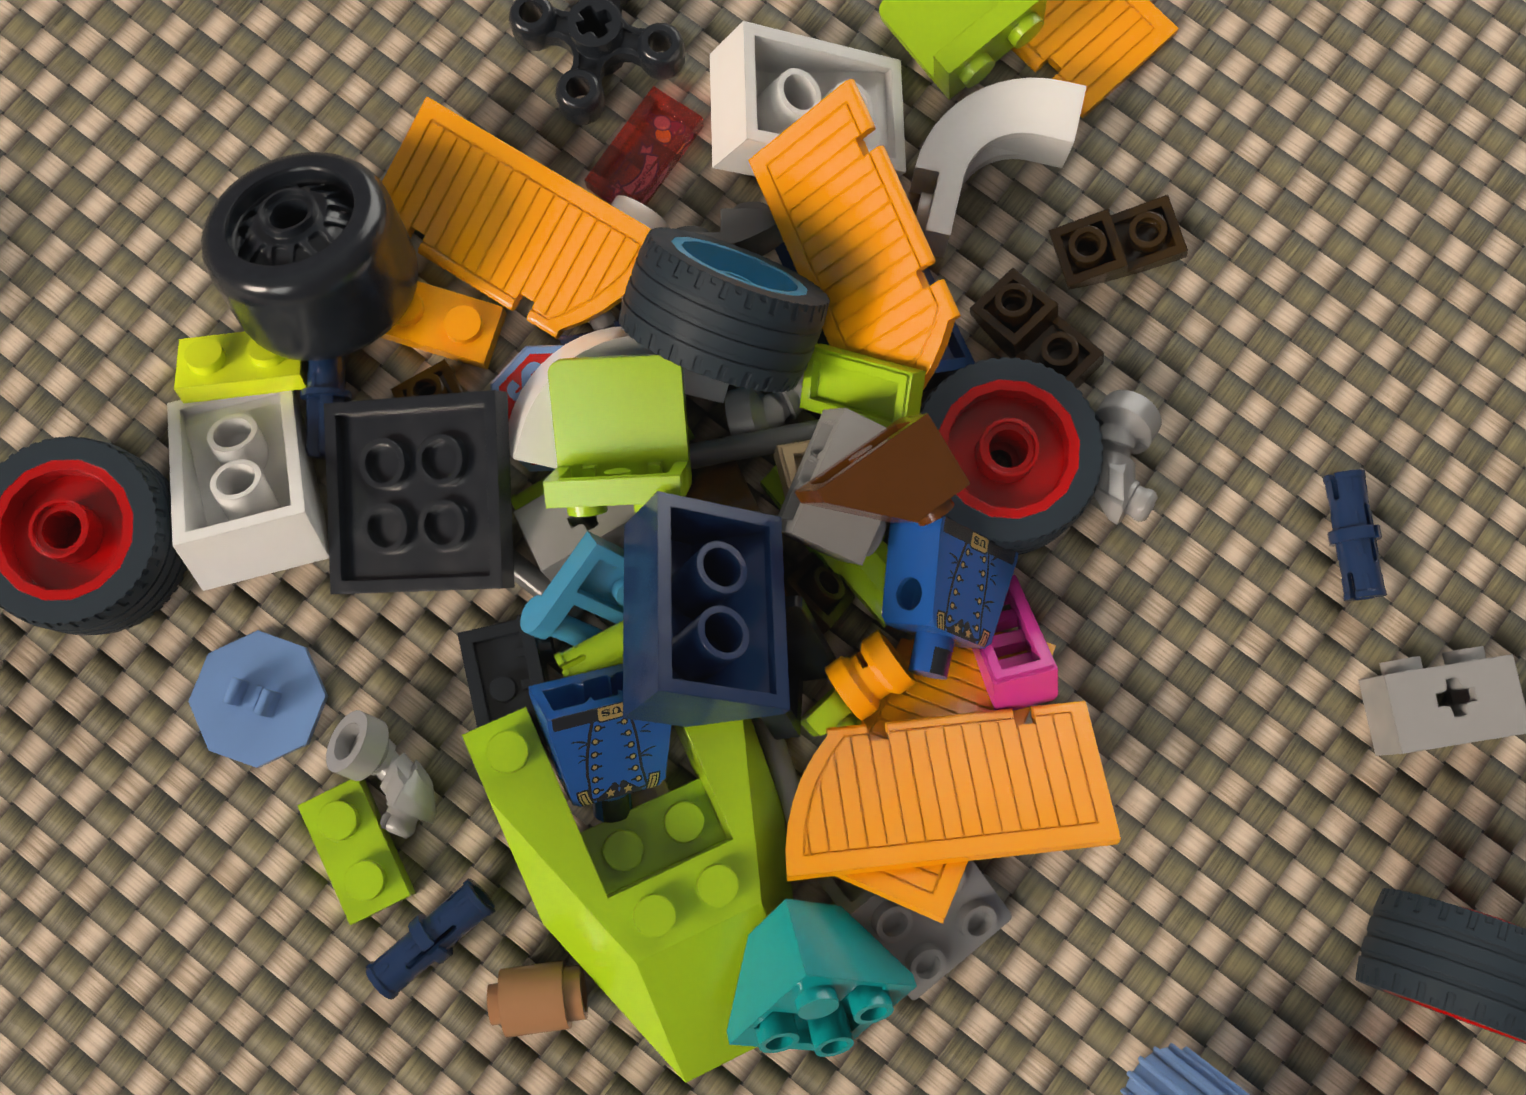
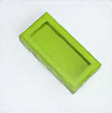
(861, 384)

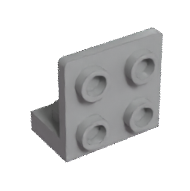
(918, 941)

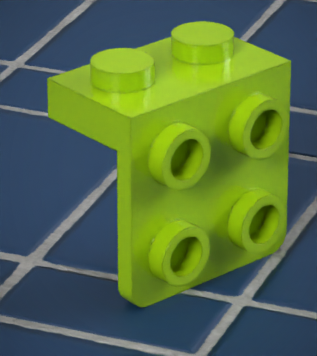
(961, 38)
(617, 432)

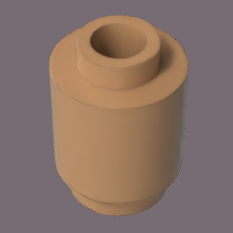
(538, 998)

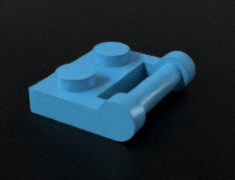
(587, 579)

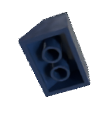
(703, 614)

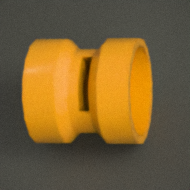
(870, 675)

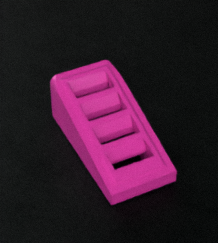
(1023, 678)

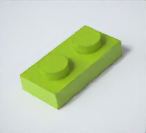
(356, 850)

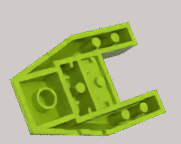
(656, 899)

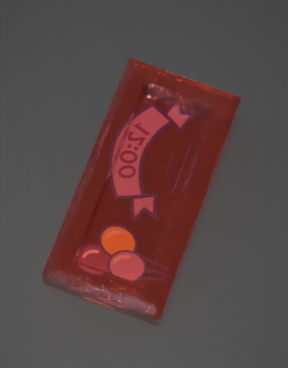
(645, 149)

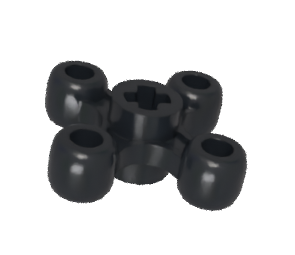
(541, 25)

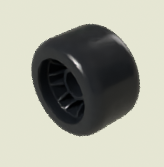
(310, 256)

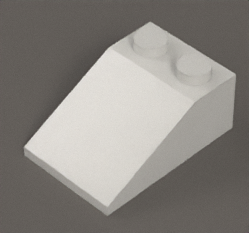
(774, 77)
(243, 488)

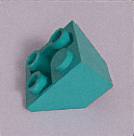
(813, 981)

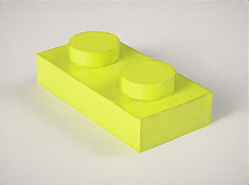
(231, 368)

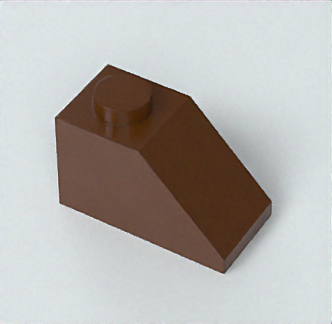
(893, 477)

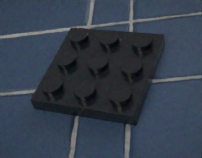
(419, 493)

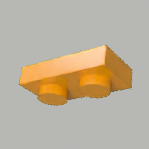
(450, 325)

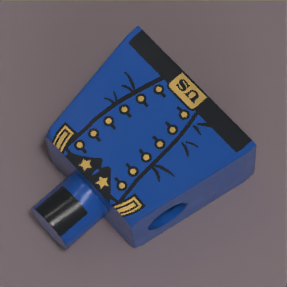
(944, 590)
(595, 748)

